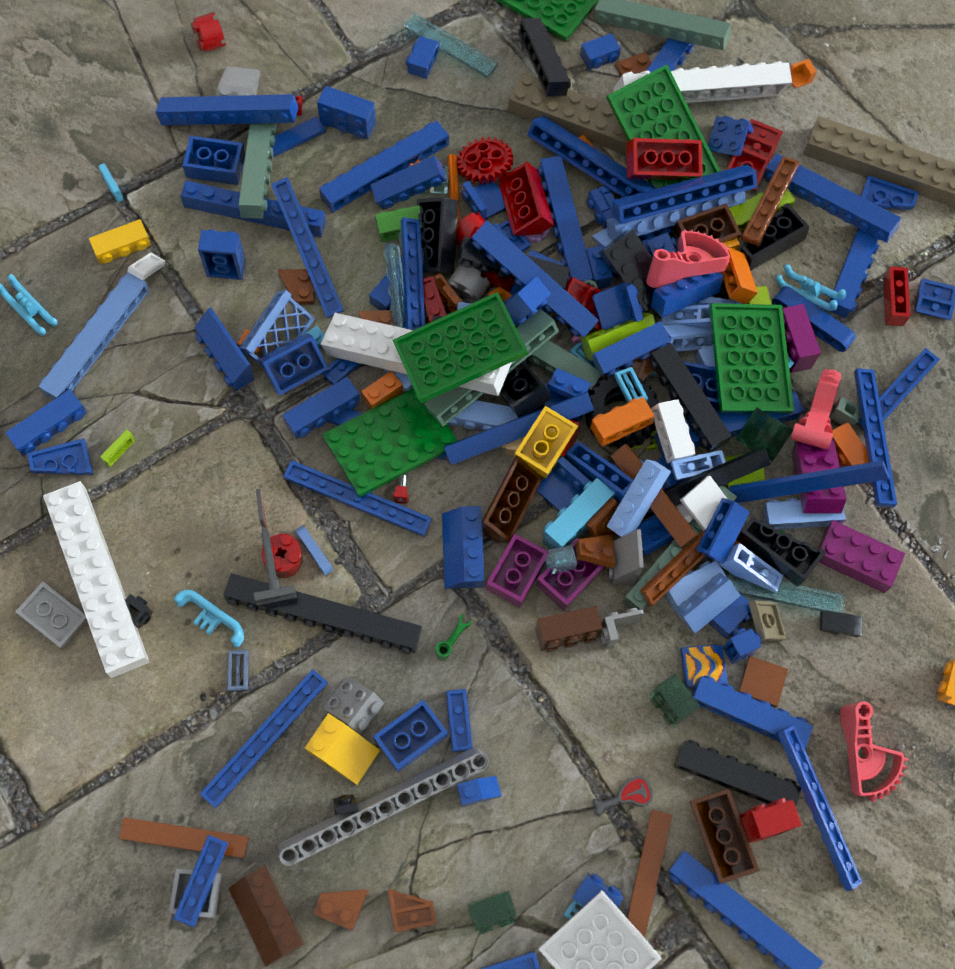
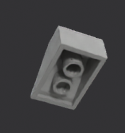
(238, 81)
(628, 559)

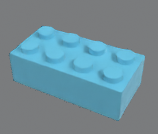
(573, 520)

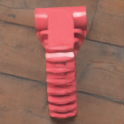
(689, 261)
(815, 426)
(857, 732)

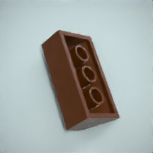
(511, 501)
(724, 836)
(266, 915)

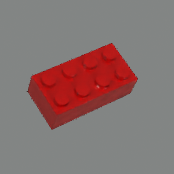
(664, 159)
(770, 820)

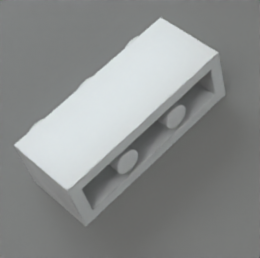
(673, 430)

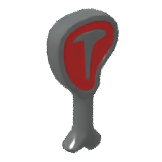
(634, 791)

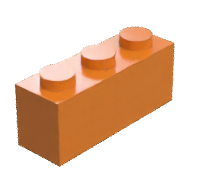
(738, 278)
(622, 421)
(849, 446)

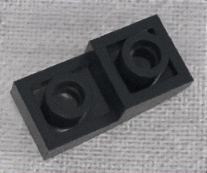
(840, 623)

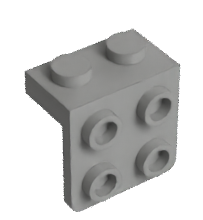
(609, 633)
(354, 705)

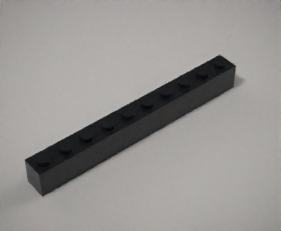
(328, 615)

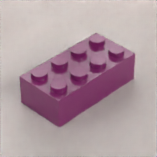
(814, 459)
(860, 556)

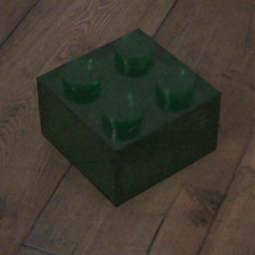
(764, 431)
(674, 700)
(492, 911)

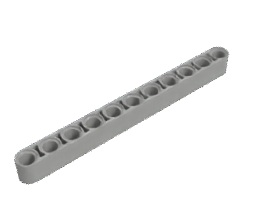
(372, 805)

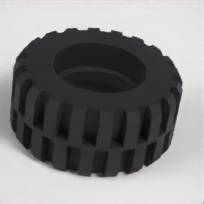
(608, 392)

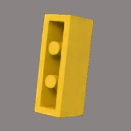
(120, 241)

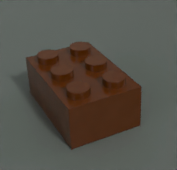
(715, 222)
(568, 629)

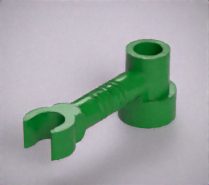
(446, 646)

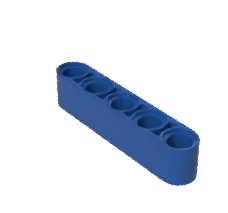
(822, 323)

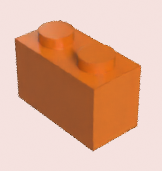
(382, 390)

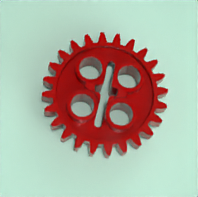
(485, 160)

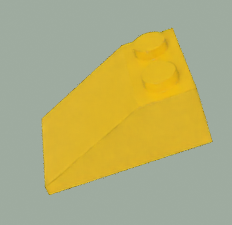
(546, 441)
(342, 749)

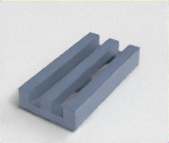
(238, 653)

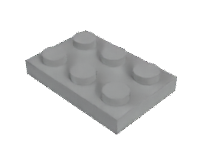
(52, 615)

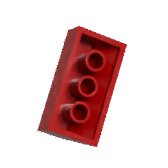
(526, 201)

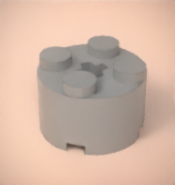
(468, 283)

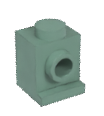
(845, 411)

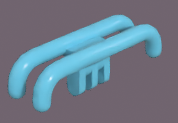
(811, 289)
(27, 306)
(210, 615)

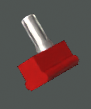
(401, 492)

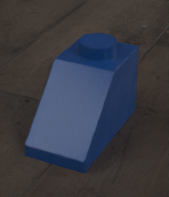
(478, 790)

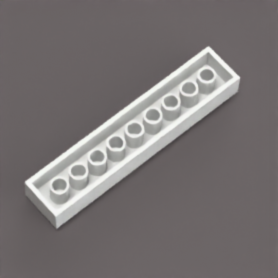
(725, 82)
(373, 345)
(96, 580)

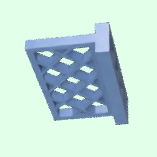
(268, 319)

